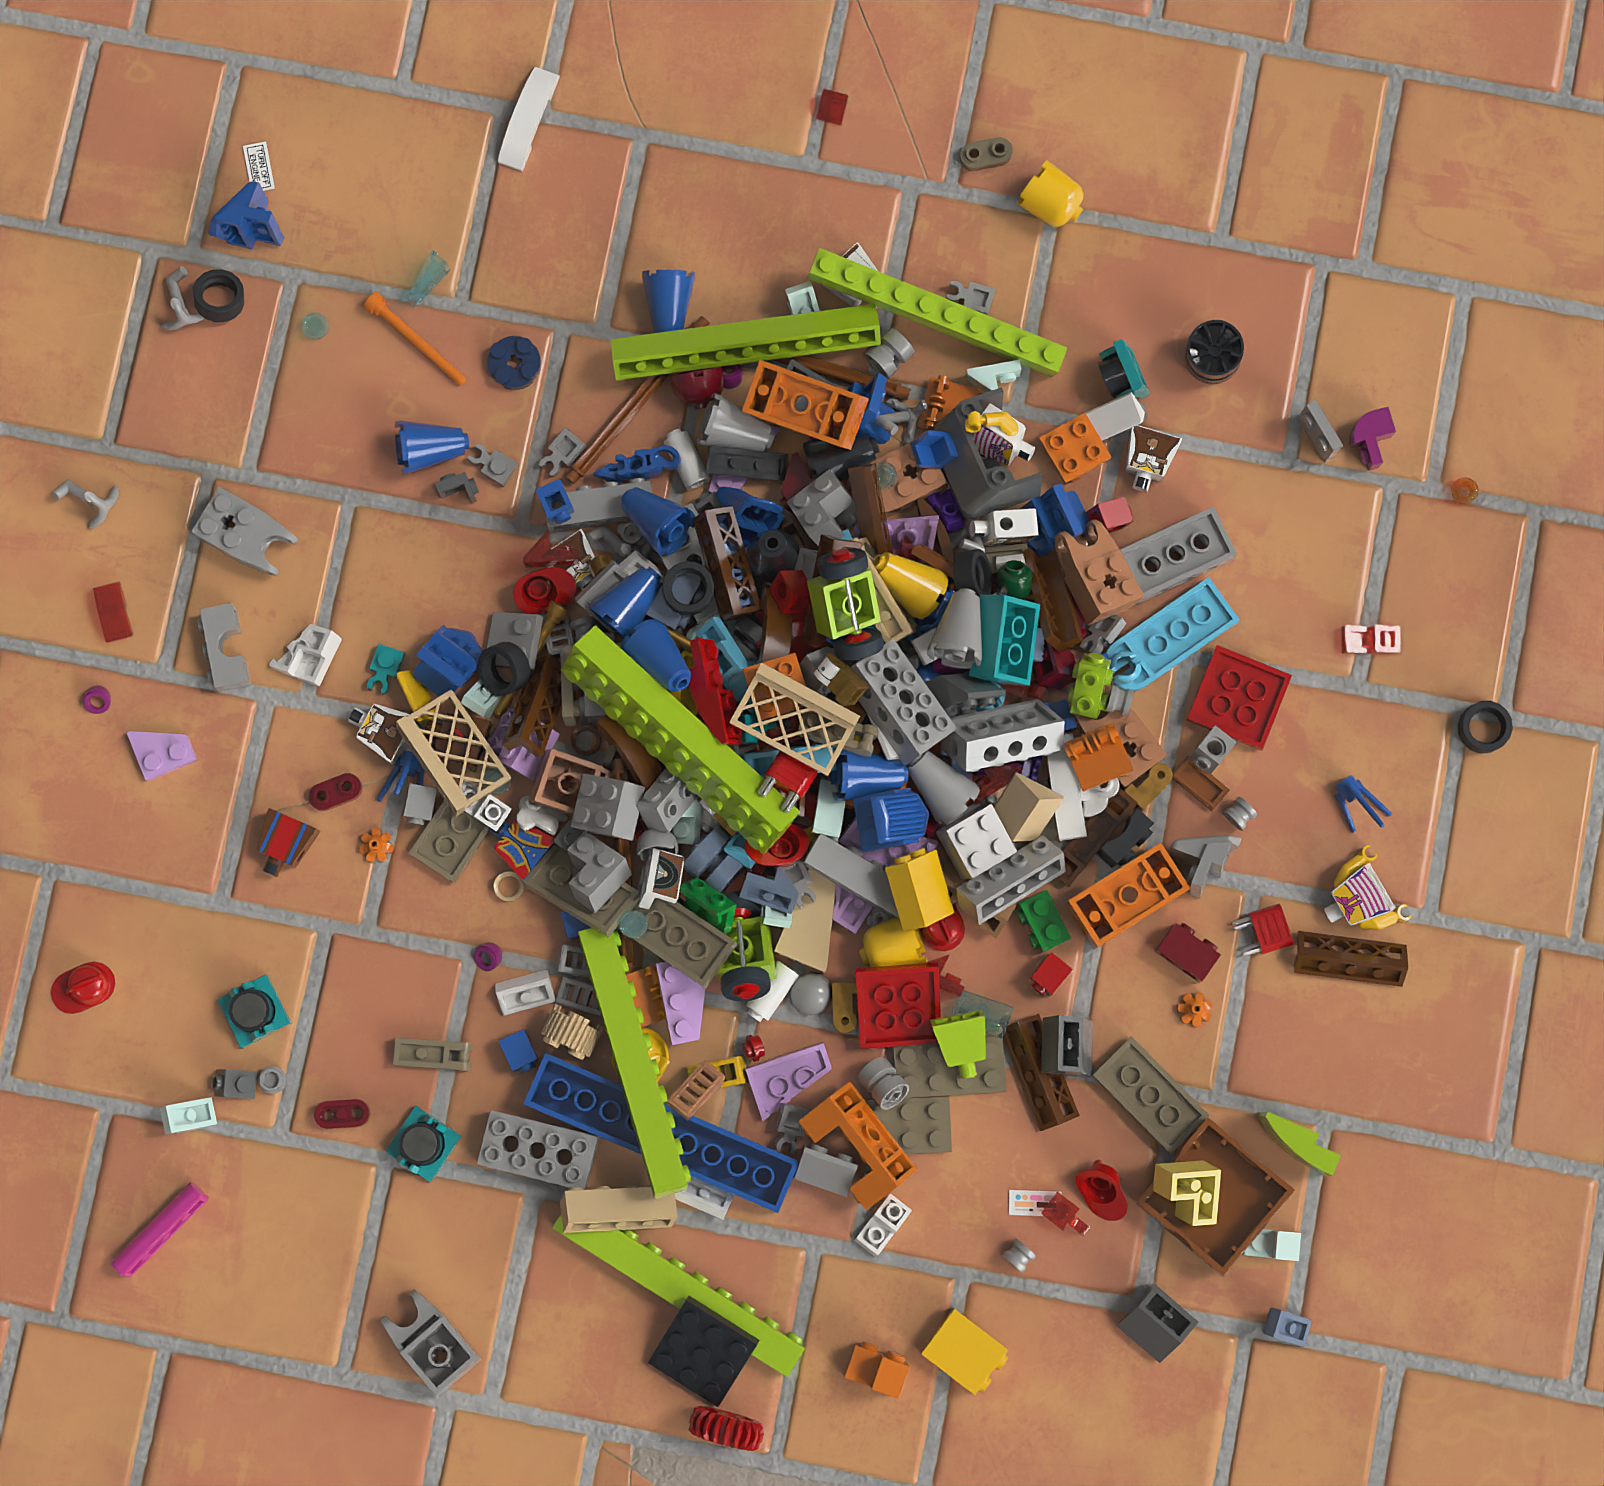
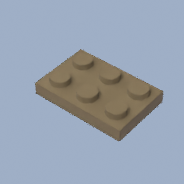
(449, 842)
(918, 1124)

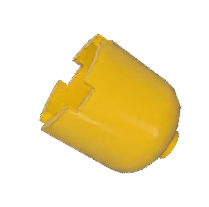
(1052, 196)
(891, 946)

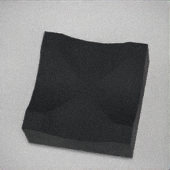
(1135, 832)

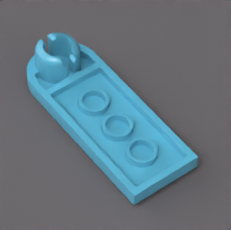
(1171, 636)

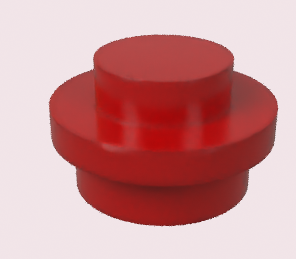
(753, 1047)

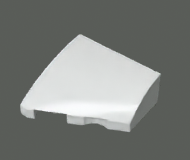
(309, 655)

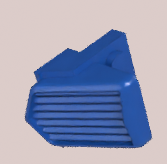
(246, 219)
(875, 392)
(751, 512)
(1056, 513)
(447, 660)
(890, 819)

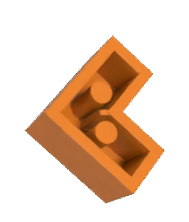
(877, 1370)

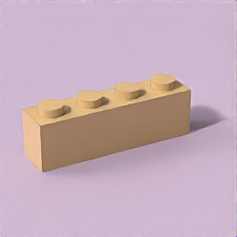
(615, 1209)

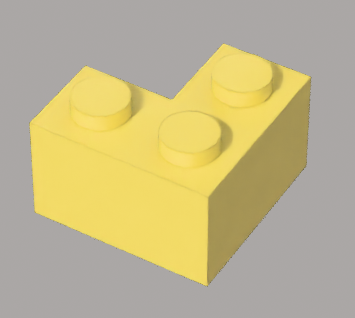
(1193, 1187)

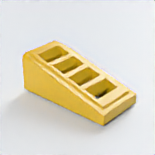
(739, 1064)

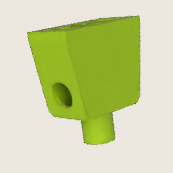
(962, 1040)

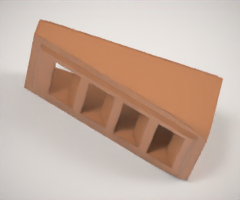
(706, 1076)

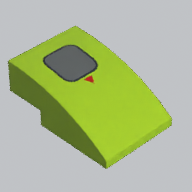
(1300, 1143)

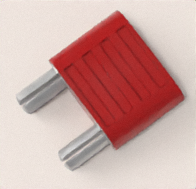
(789, 777)
(1268, 929)

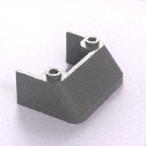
(972, 485)

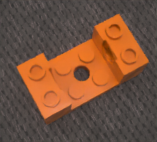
(831, 411)
(1104, 913)
(868, 1135)

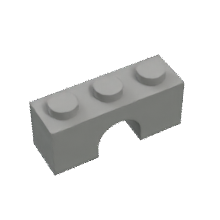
(218, 625)

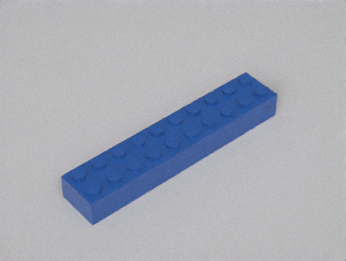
(708, 1150)

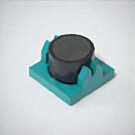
(1122, 371)
(252, 1011)
(423, 1144)

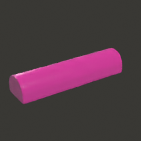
(159, 1230)

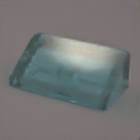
(996, 1013)

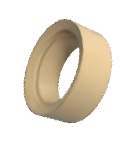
(496, 886)

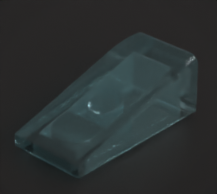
(431, 274)

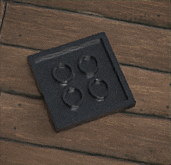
(703, 1351)

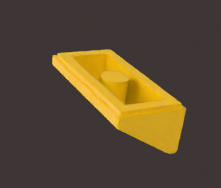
(415, 693)

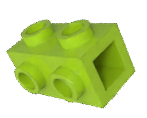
(1092, 677)

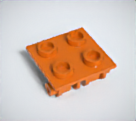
(942, 398)
(1075, 448)
(788, 666)
(1098, 757)
(647, 994)

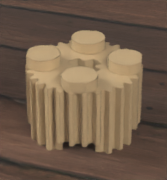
(572, 1032)

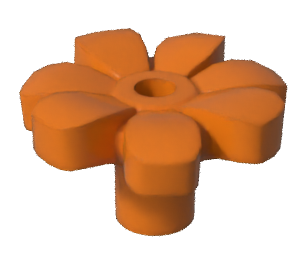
(380, 849)
(1189, 1009)

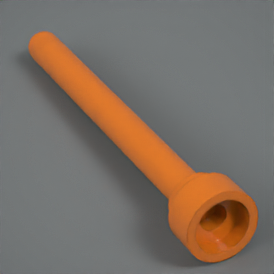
(376, 305)

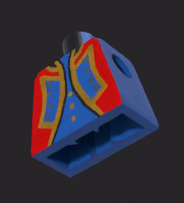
(522, 848)

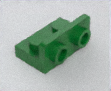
(709, 904)
(1043, 922)

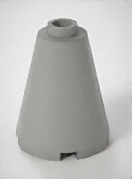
(731, 428)
(959, 632)
(941, 787)

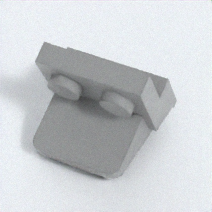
(1205, 856)

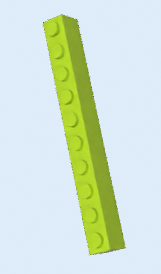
(936, 312)
(745, 341)
(633, 1063)
(675, 1284)

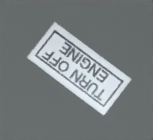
(259, 165)

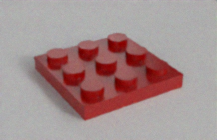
(1239, 697)
(897, 1005)

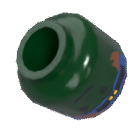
(1014, 579)

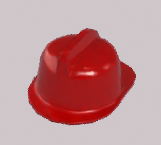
(538, 588)
(784, 851)
(945, 933)
(83, 987)
(1102, 1191)

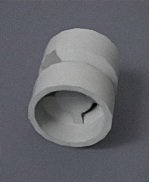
(893, 349)
(882, 1081)

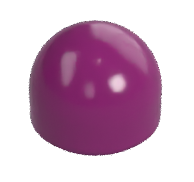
(732, 380)
(97, 691)
(494, 952)

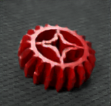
(726, 1428)

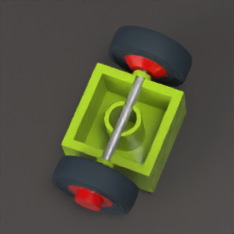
(846, 604)
(752, 962)

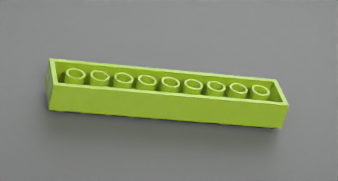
(677, 739)

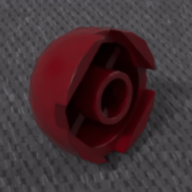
(698, 386)

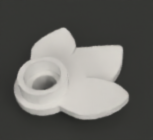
(1096, 799)
(540, 816)

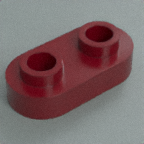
(335, 794)
(342, 1113)

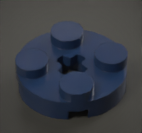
(504, 374)

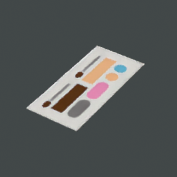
(1028, 1202)

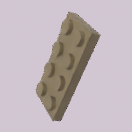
(551, 881)
(684, 940)
(929, 1076)
(1150, 1095)

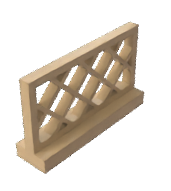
(895, 620)
(800, 695)
(433, 765)

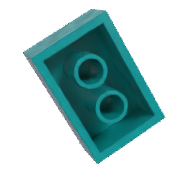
(1007, 639)

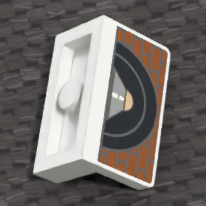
(661, 877)

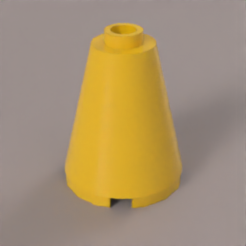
(911, 583)

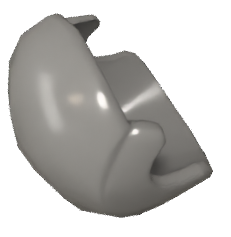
(655, 839)
(811, 993)

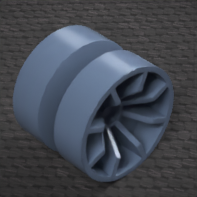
(710, 856)

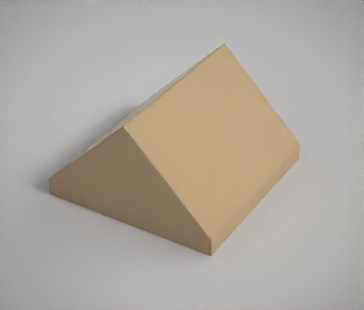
(1026, 808)

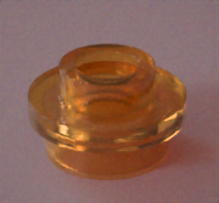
(1467, 483)

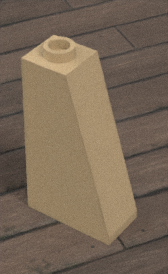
(810, 929)

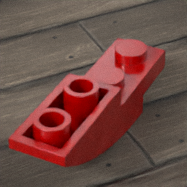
(712, 701)

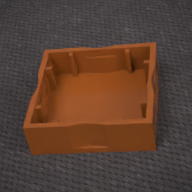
(1246, 1202)

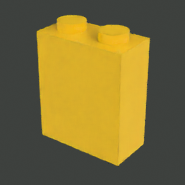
(919, 889)
(965, 1352)

